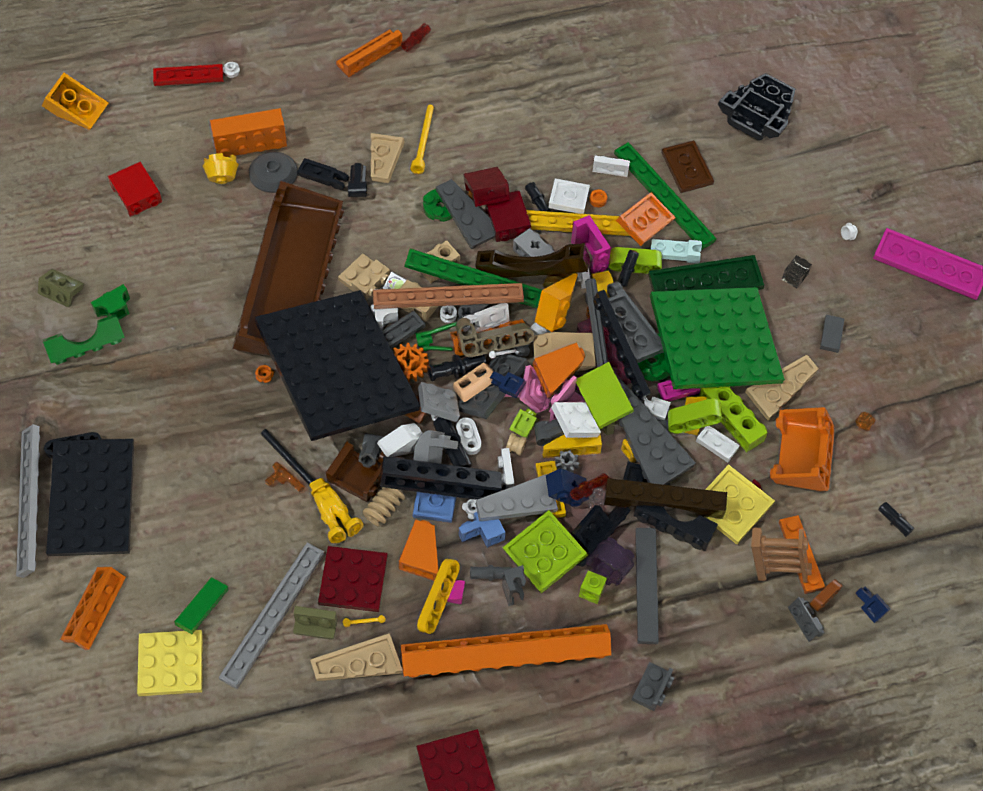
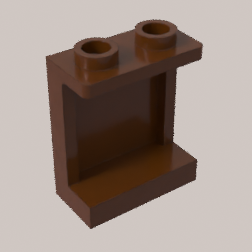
(352, 476)

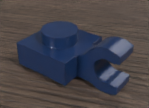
(508, 384)
(874, 606)

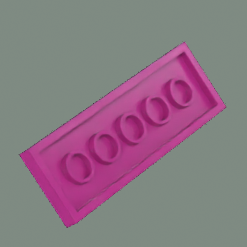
(930, 263)

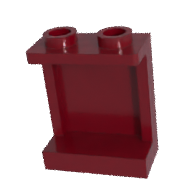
(487, 186)
(508, 217)

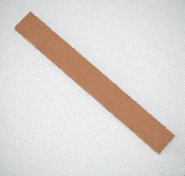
(448, 296)

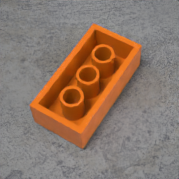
(249, 133)

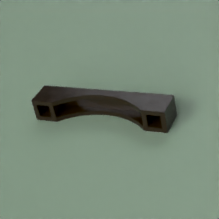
(569, 259)
(634, 493)

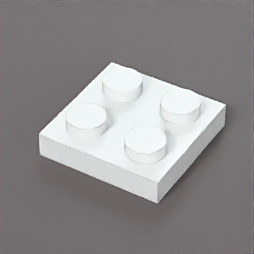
(569, 196)
(575, 419)

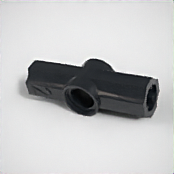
(457, 456)

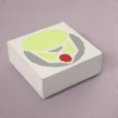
(394, 281)

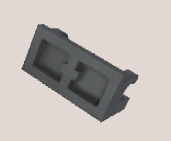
(512, 583)

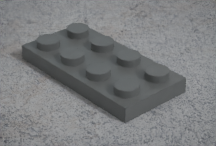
(487, 400)

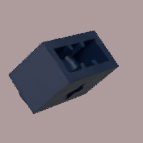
(560, 485)

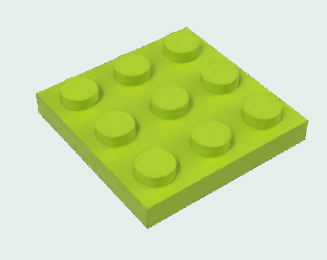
(545, 551)

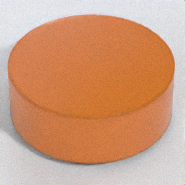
(598, 198)

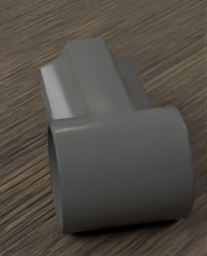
(547, 431)
(370, 450)

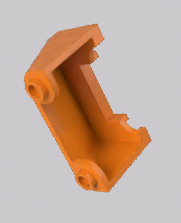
(804, 449)

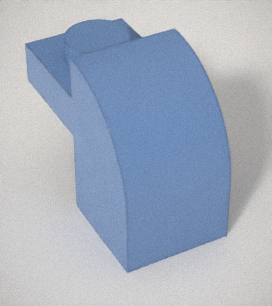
(490, 531)

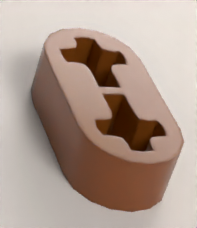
(826, 595)

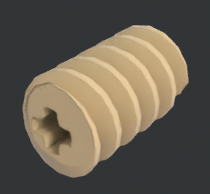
(381, 504)

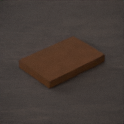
(687, 166)

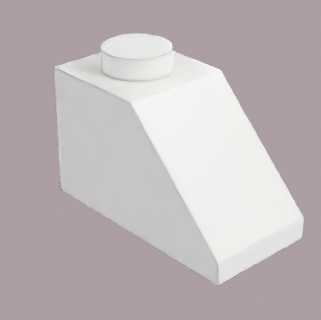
(400, 441)

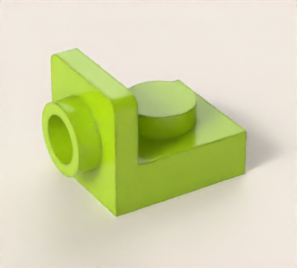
(524, 422)

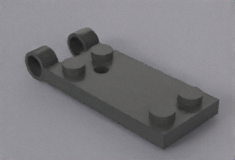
(638, 332)

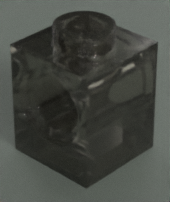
(796, 271)

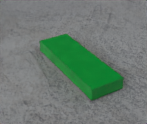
(201, 605)

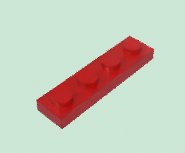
(188, 74)

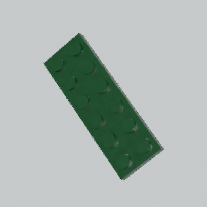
(719, 274)

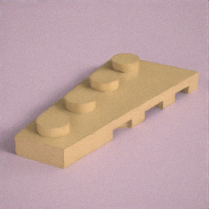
(773, 397)

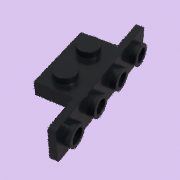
(597, 527)

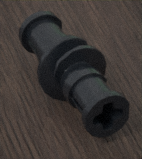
(455, 367)

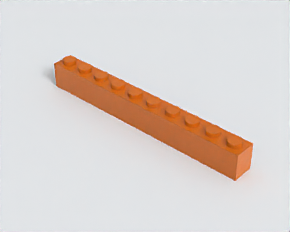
(506, 650)

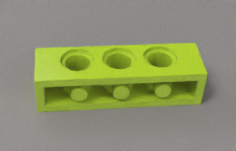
(733, 423)

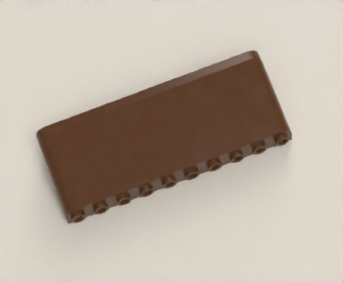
(289, 259)

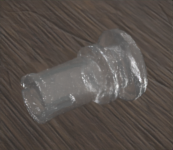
(596, 498)

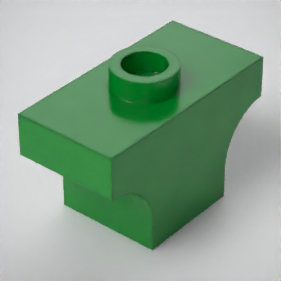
(112, 303)

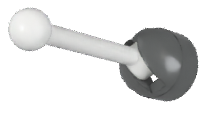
(521, 351)

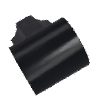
(357, 185)

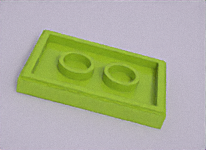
(604, 395)

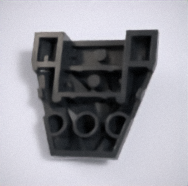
(759, 107)

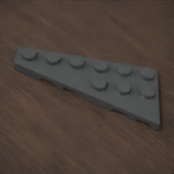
(652, 444)

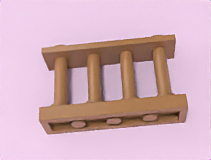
(766, 555)

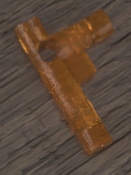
(283, 476)

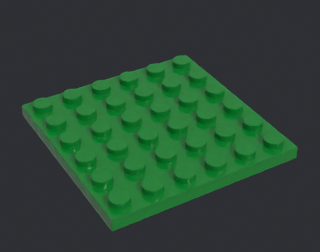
(716, 338)

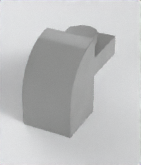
(430, 446)

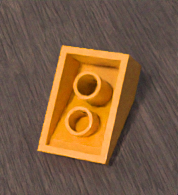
(74, 102)
(555, 303)

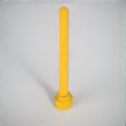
(418, 164)

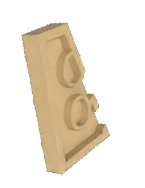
(384, 156)

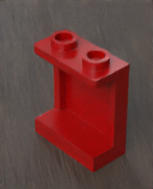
(135, 189)

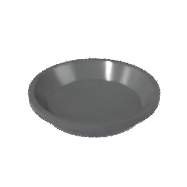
(270, 169)

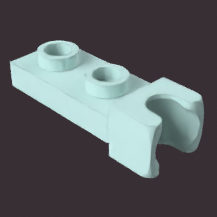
(678, 250)

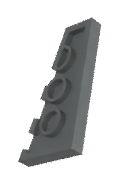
(470, 220)

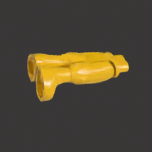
(330, 507)

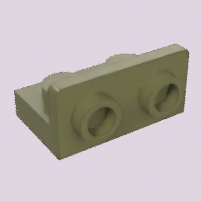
(59, 287)
(315, 622)

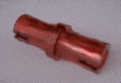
(415, 37)

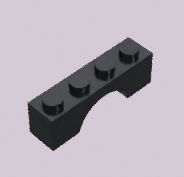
(695, 532)

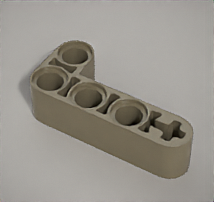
(495, 335)

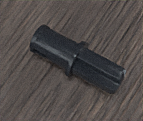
(537, 197)
(628, 267)
(896, 519)

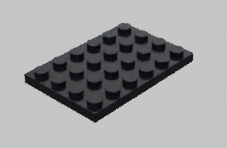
(90, 497)

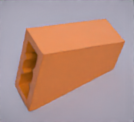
(557, 367)
(420, 551)

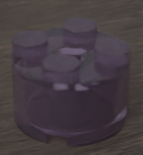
(611, 561)

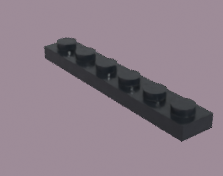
(621, 344)

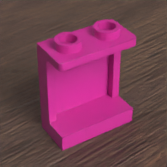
(587, 232)

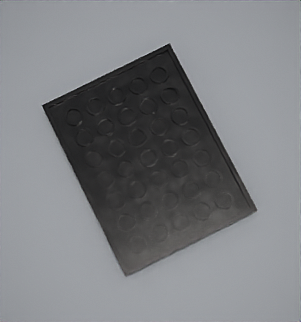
(336, 365)

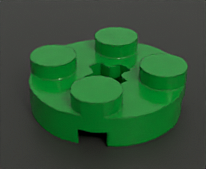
(431, 209)

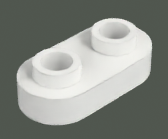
(469, 437)

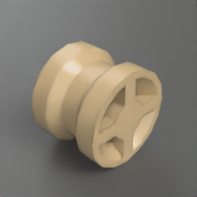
(516, 444)

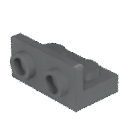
(652, 685)

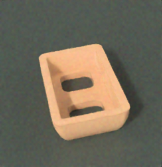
(477, 383)

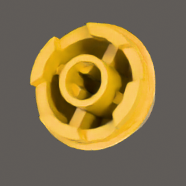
(220, 168)

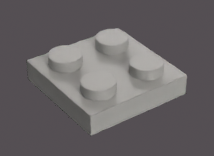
(438, 401)

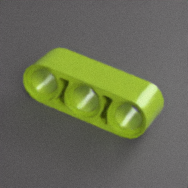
(646, 261)
(694, 416)

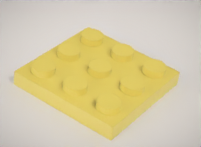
(744, 504)
(170, 663)

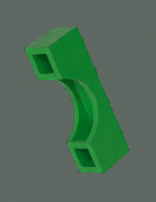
(60, 348)

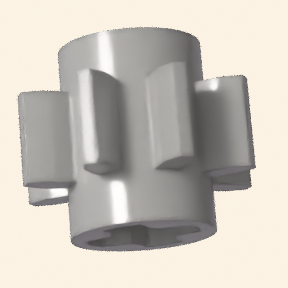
(567, 457)

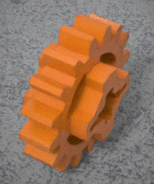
(417, 361)

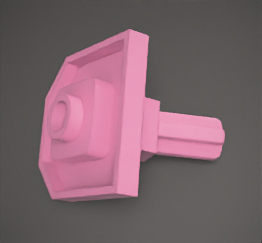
(532, 392)

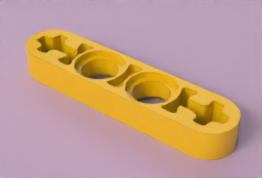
(429, 616)

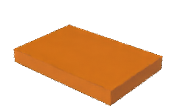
(645, 219)

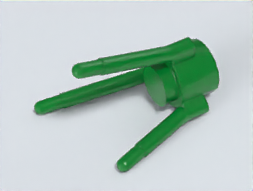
(425, 338)

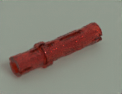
(583, 488)

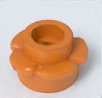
(264, 369)

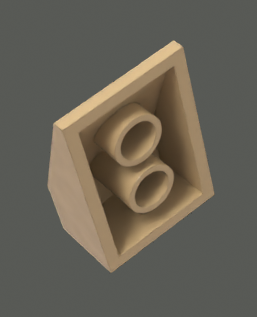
(553, 341)

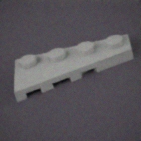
(517, 501)

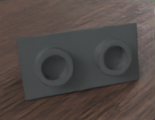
(803, 614)

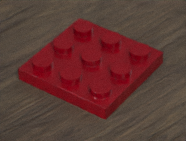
(353, 579)
(456, 764)

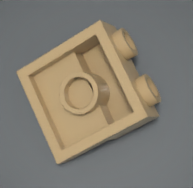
(364, 275)

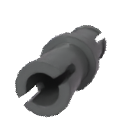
(487, 572)

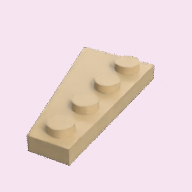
(361, 660)

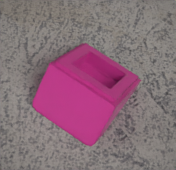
(457, 592)

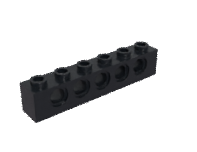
(438, 478)

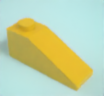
(578, 446)

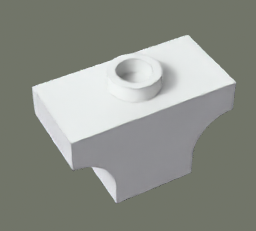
(385, 316)

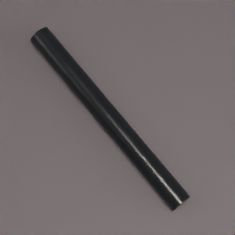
(287, 456)

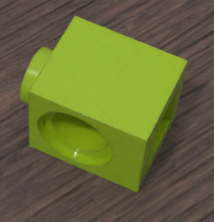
(592, 587)

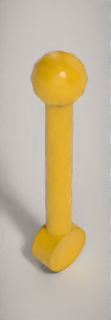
(347, 622)

